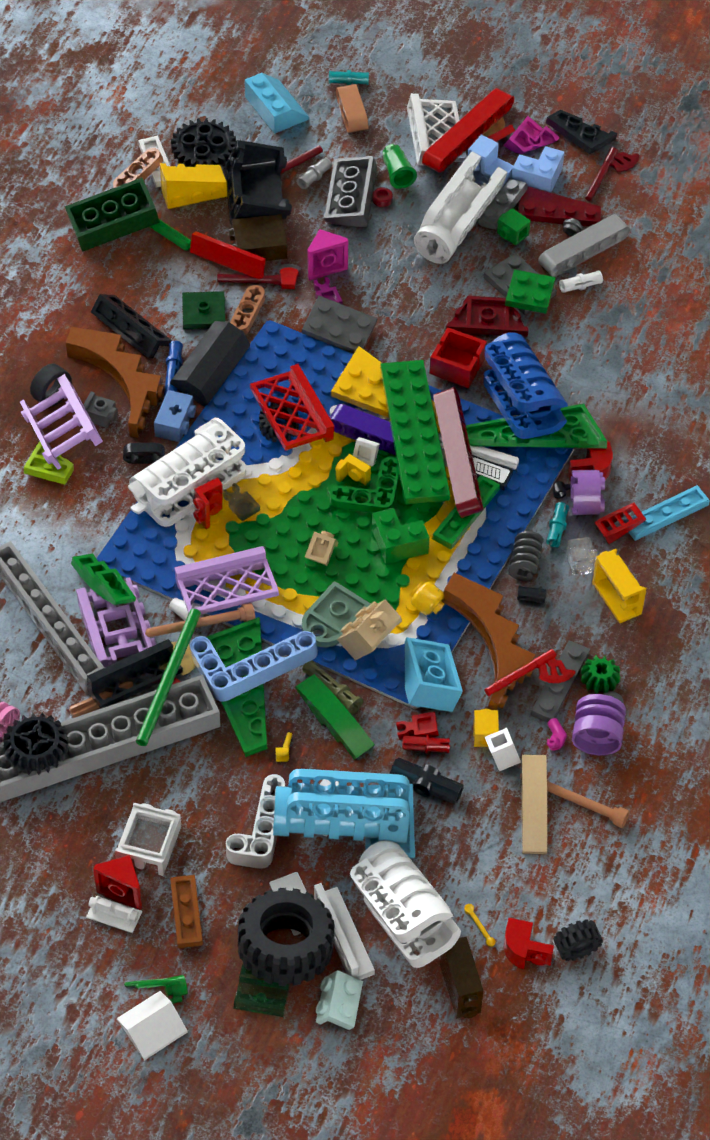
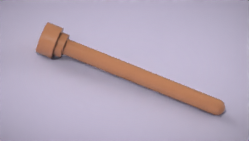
(243, 613)
(617, 815)

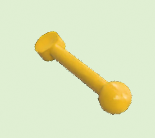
(469, 909)

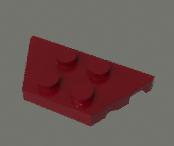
(487, 316)

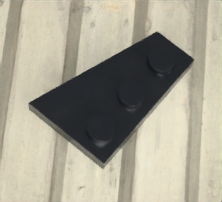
(583, 135)

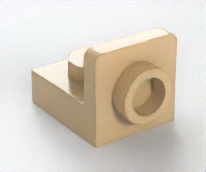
(321, 547)

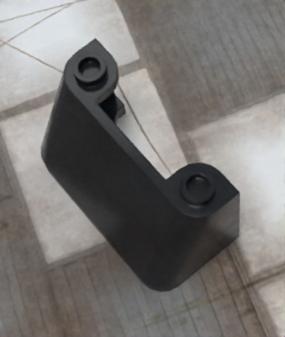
(255, 181)

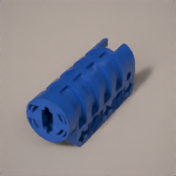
(524, 387)

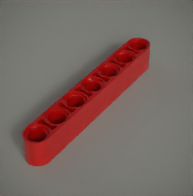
(467, 130)

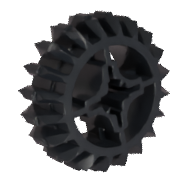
(44, 752)

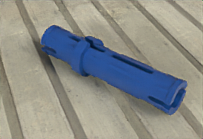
(173, 364)

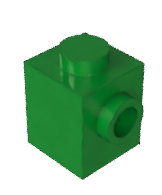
(513, 226)

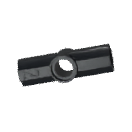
(428, 781)

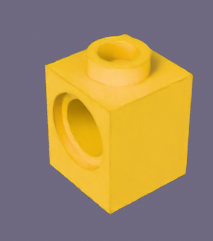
(484, 724)

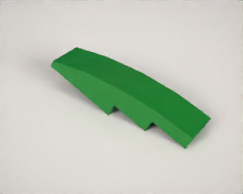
(103, 580)
(334, 715)

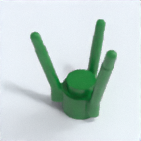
(173, 986)

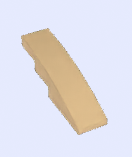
(534, 804)

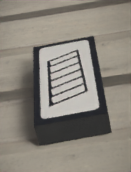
(492, 471)

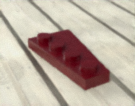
(554, 208)

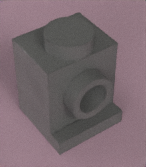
(100, 409)

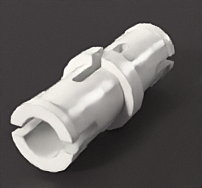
(581, 281)

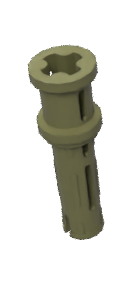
(341, 691)

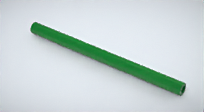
(168, 677)

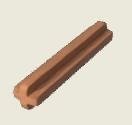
(90, 705)

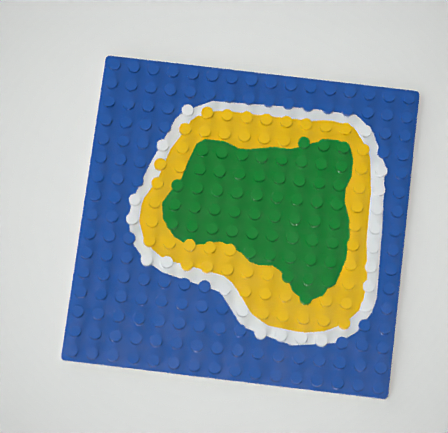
(296, 503)

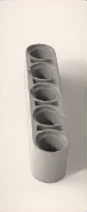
(584, 245)

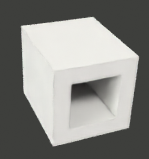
(503, 749)

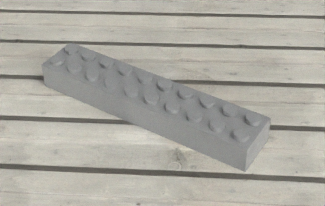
(112, 732)

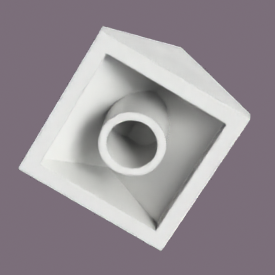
(152, 1025)

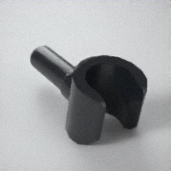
(560, 489)

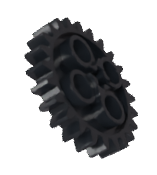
(203, 143)

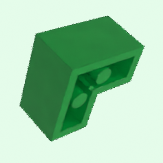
(396, 540)

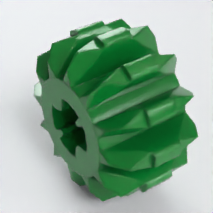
(600, 674)

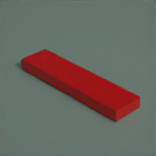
(227, 255)

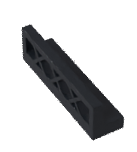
(129, 324)
(126, 670)

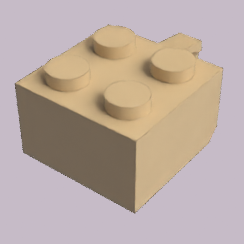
(369, 628)

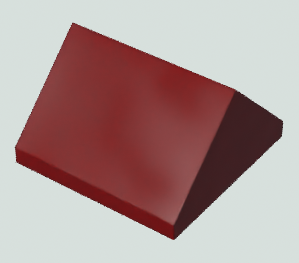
(118, 881)

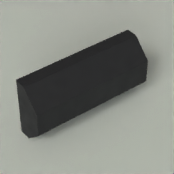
(211, 362)

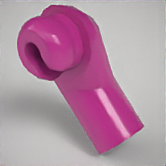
(559, 735)

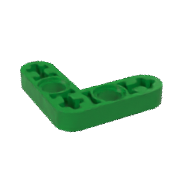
(374, 497)

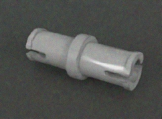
(314, 173)

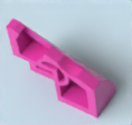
(530, 137)

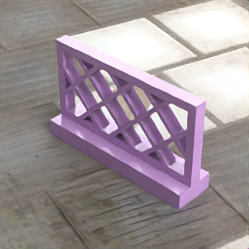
(222, 568)

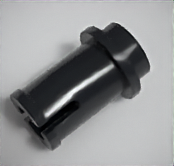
(531, 594)

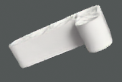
(258, 841)

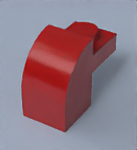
(595, 459)
(520, 948)

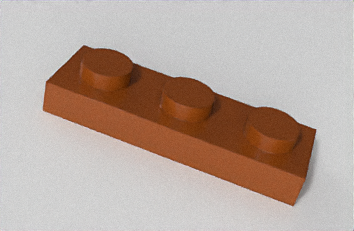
(186, 911)

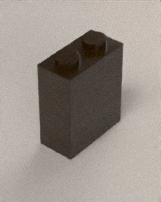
(260, 236)
(462, 979)

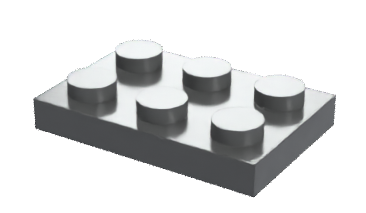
(501, 275)
(339, 325)

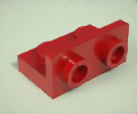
(208, 501)

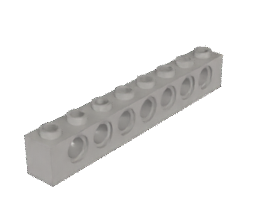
(47, 615)

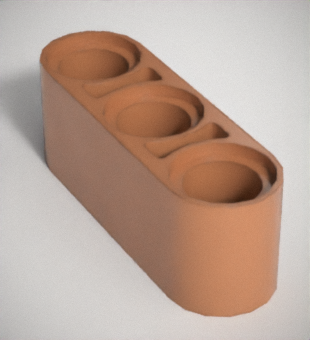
(352, 108)

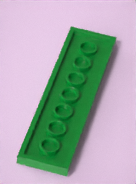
(414, 432)

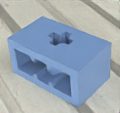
(174, 416)

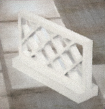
(421, 130)

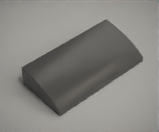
(351, 191)

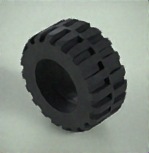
(285, 911)

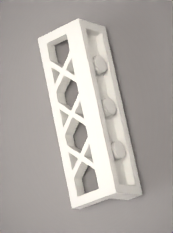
(345, 934)

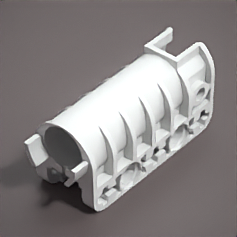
(186, 468)

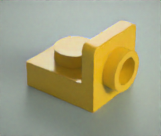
(354, 468)

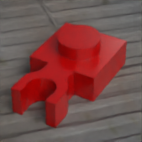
(421, 725)

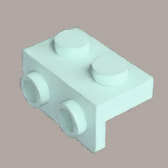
(339, 1000)

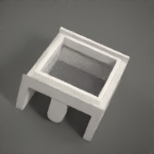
(149, 836)

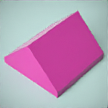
(327, 255)

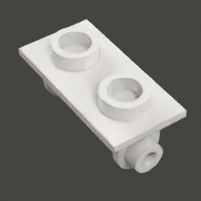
(113, 913)

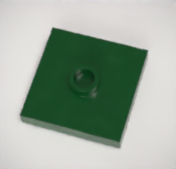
(202, 309)

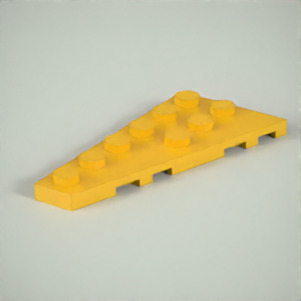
(363, 385)

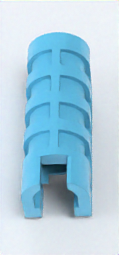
(343, 808)

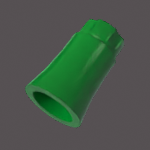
(399, 168)

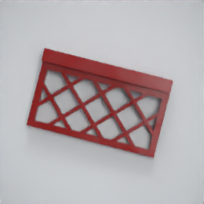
(310, 405)

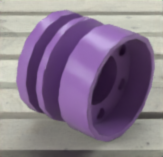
(599, 724)

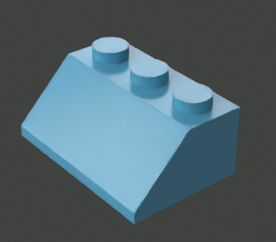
(273, 102)

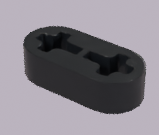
(143, 453)

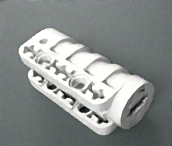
(456, 211)
(407, 905)

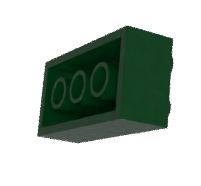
(112, 214)

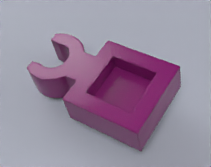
(326, 291)

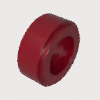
(382, 197)

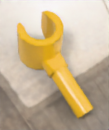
(282, 753)

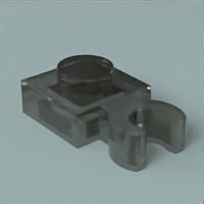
(241, 504)

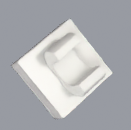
(366, 451)

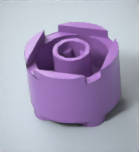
(586, 492)

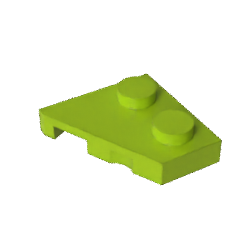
(38, 467)

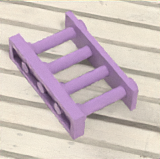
(79, 419)

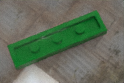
(454, 526)

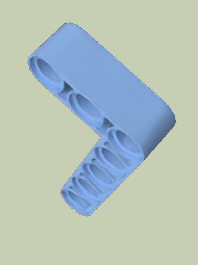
(251, 665)

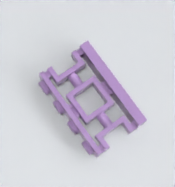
(98, 629)

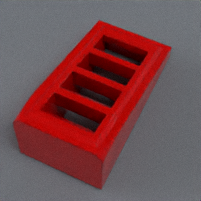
(610, 519)

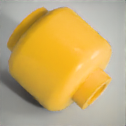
(427, 598)

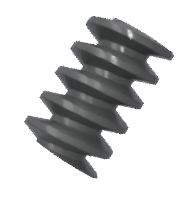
(525, 555)

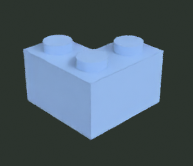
(489, 162)
(539, 173)

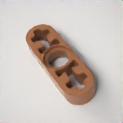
(139, 163)
(246, 302)

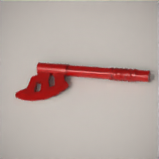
(540, 663)

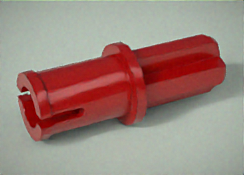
(426, 744)

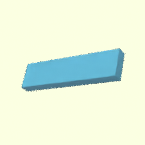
(670, 511)

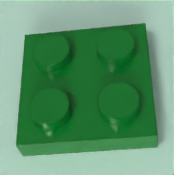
(530, 291)

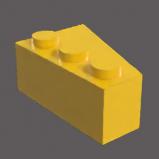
(191, 184)

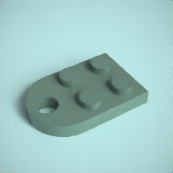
(331, 613)

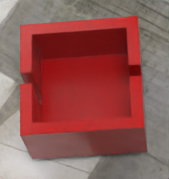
(457, 357)

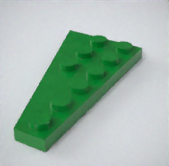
(578, 432)
(246, 710)

